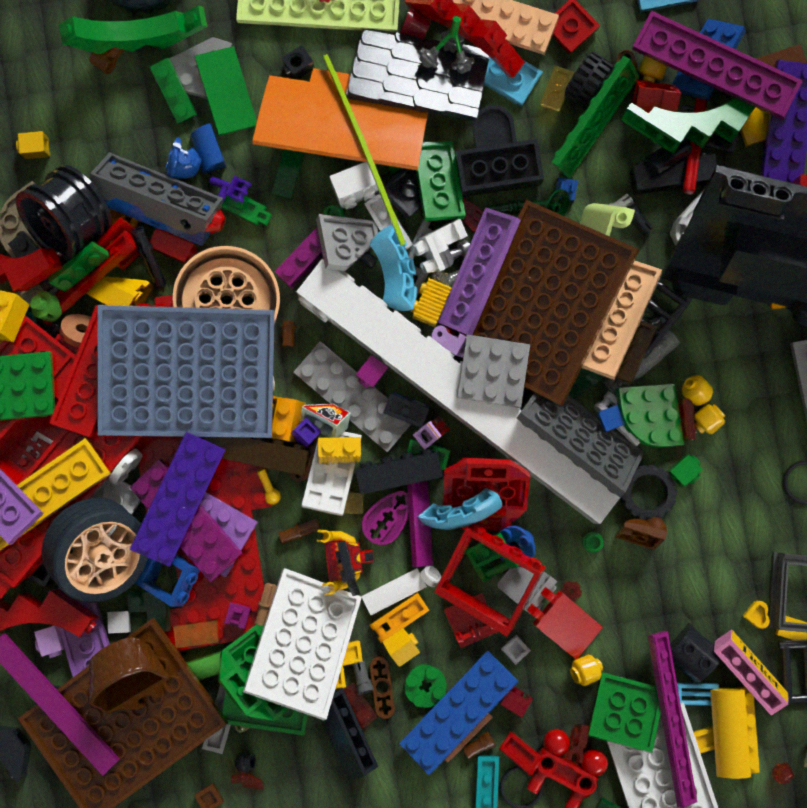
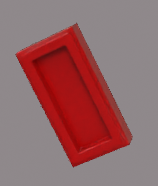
(521, 753)

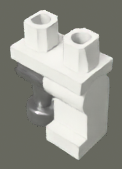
(436, 246)

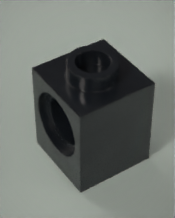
(299, 55)

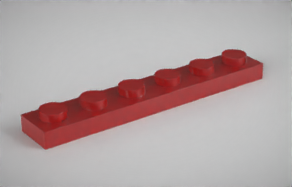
(117, 250)

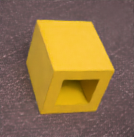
(33, 145)
(402, 646)

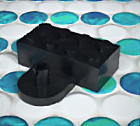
(498, 159)

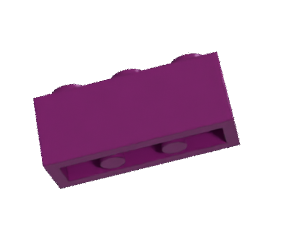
(301, 260)

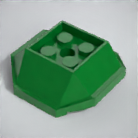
(233, 673)

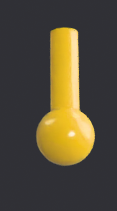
(272, 495)

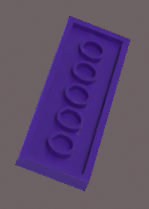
(787, 138)
(177, 499)

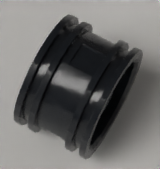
(64, 212)

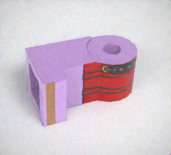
(448, 339)
(432, 430)

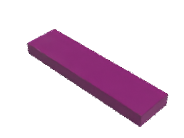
(419, 532)

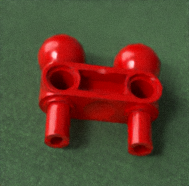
(568, 772)

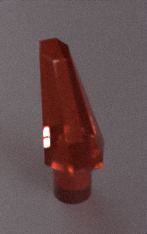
(247, 780)

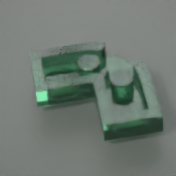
(144, 601)

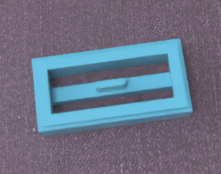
(696, 693)

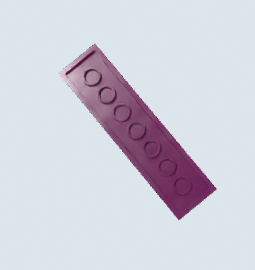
(717, 65)

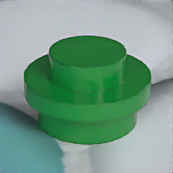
(592, 542)

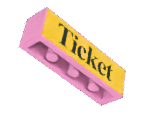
(751, 672)

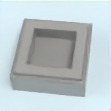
(515, 649)

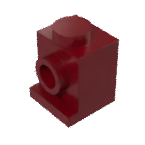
(516, 701)

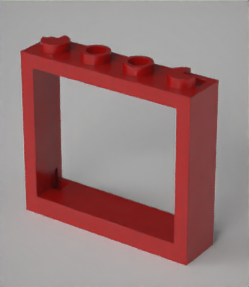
(474, 606)

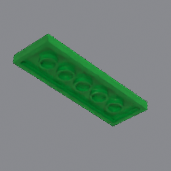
(596, 117)

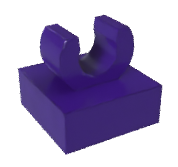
(305, 432)

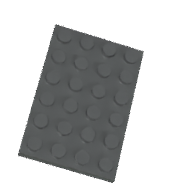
(581, 438)

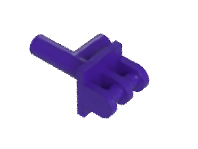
(235, 189)

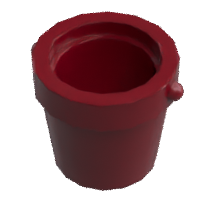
(415, 24)

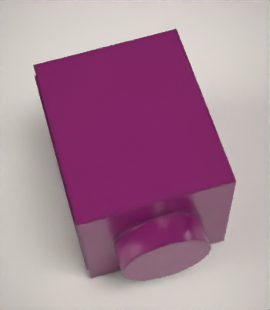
(371, 372)

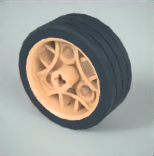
(104, 572)

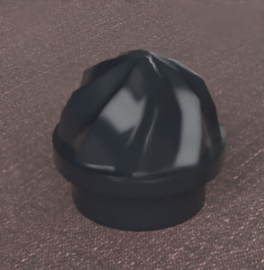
(245, 762)

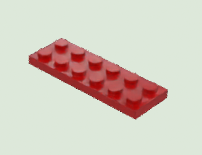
(79, 397)

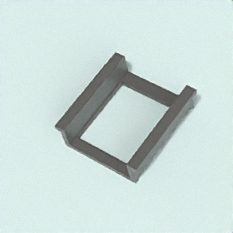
(778, 591)

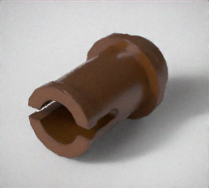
(288, 333)

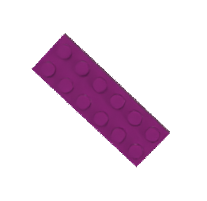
(204, 540)

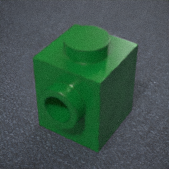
(685, 470)

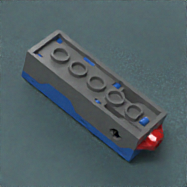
(158, 199)

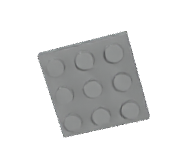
(493, 371)

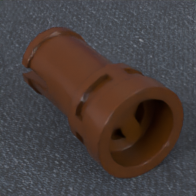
(484, 743)

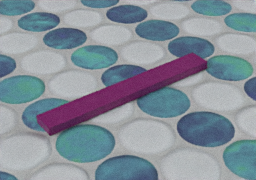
(56, 706)
(672, 719)

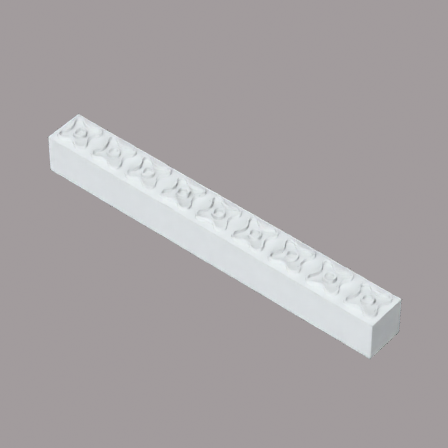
(433, 371)

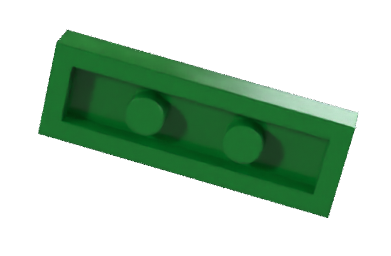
(173, 90)
(78, 266)

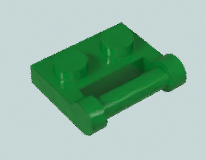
(481, 555)

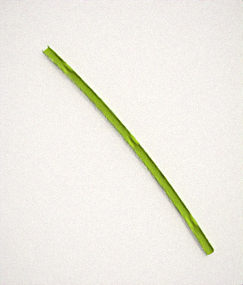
(360, 137)

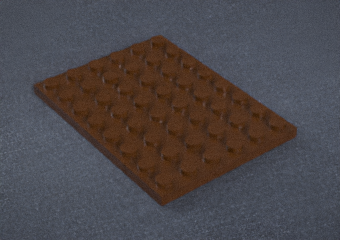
(554, 295)
(142, 738)

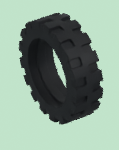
(669, 489)

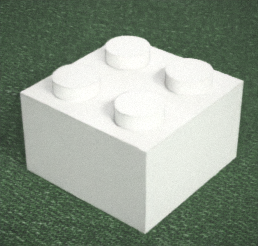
(354, 185)

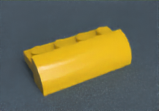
(734, 732)

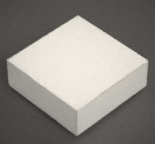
(119, 622)

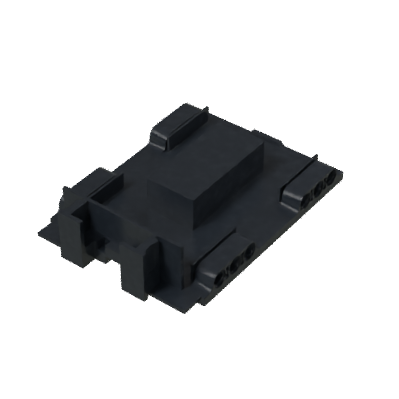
(745, 243)

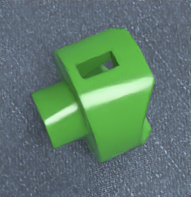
(44, 304)

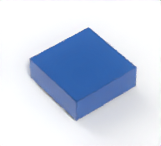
(610, 418)

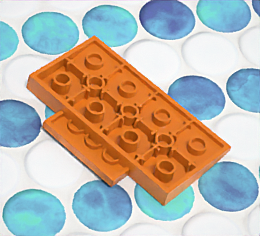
(314, 121)

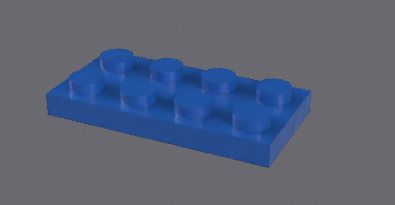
(722, 32)

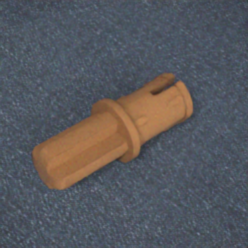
(266, 600)

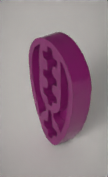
(376, 513)

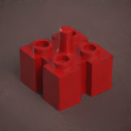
(659, 95)

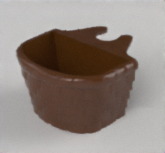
(124, 675)

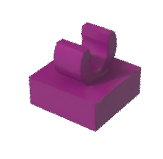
(237, 615)

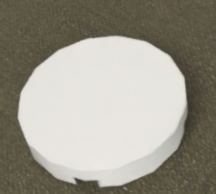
(127, 464)

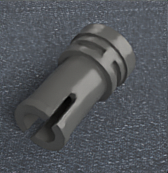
(363, 683)

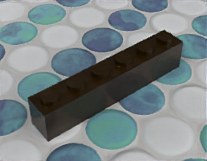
(263, 454)

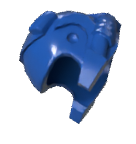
(182, 163)

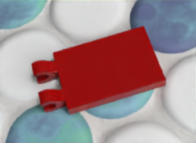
(565, 623)

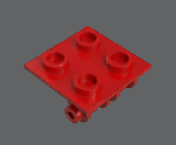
(467, 627)

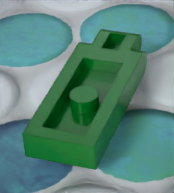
(248, 210)

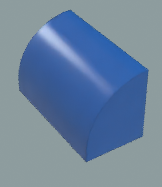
(207, 149)

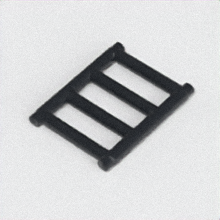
(670, 318)
(785, 647)

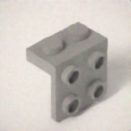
(516, 581)

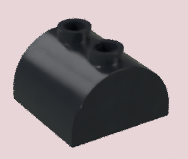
(693, 654)

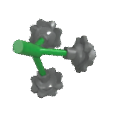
(450, 41)

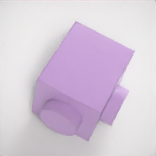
(49, 642)

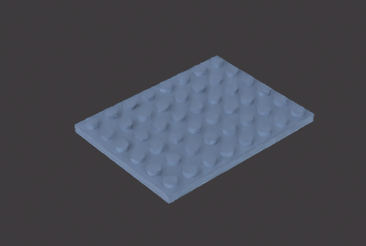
(185, 371)

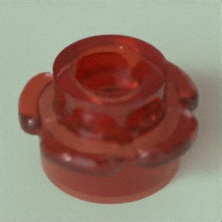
(572, 585)

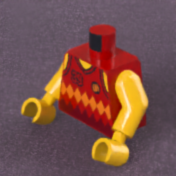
(358, 557)

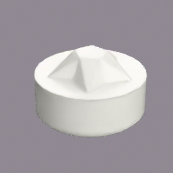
(430, 576)

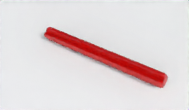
(693, 158)

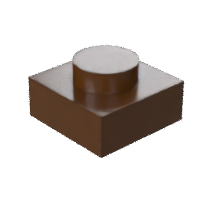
(209, 797)

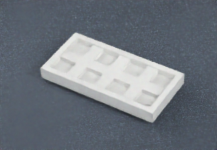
(328, 484)

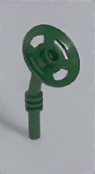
(551, 204)

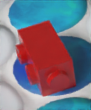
(173, 246)

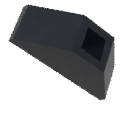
(14, 752)

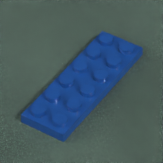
(458, 712)

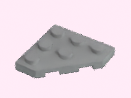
(186, 66)
(344, 239)

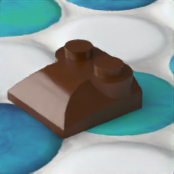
(645, 533)

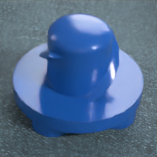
(519, 538)

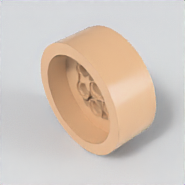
(227, 264)

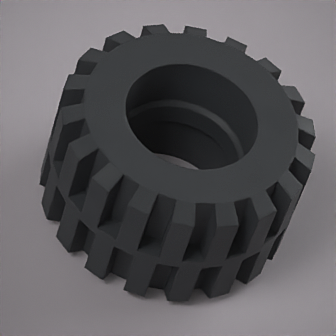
(588, 79)

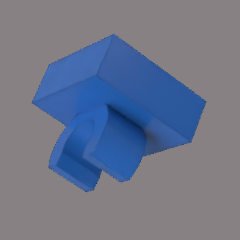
(568, 185)

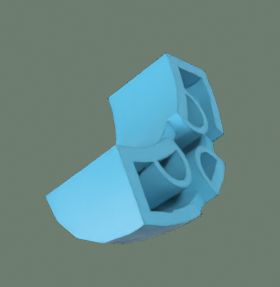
(397, 270)
(471, 512)

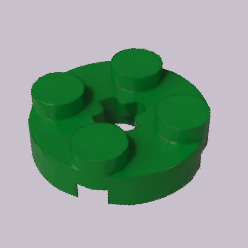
(421, 697)

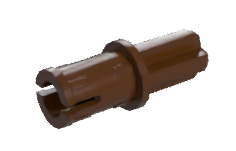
(299, 531)

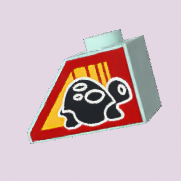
(327, 418)

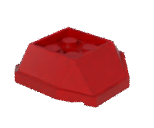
(499, 475)

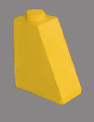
(121, 291)

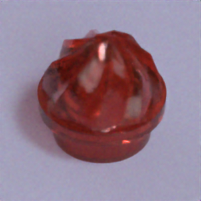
(782, 773)

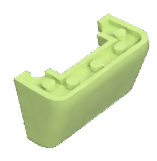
(604, 217)

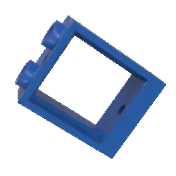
(183, 587)

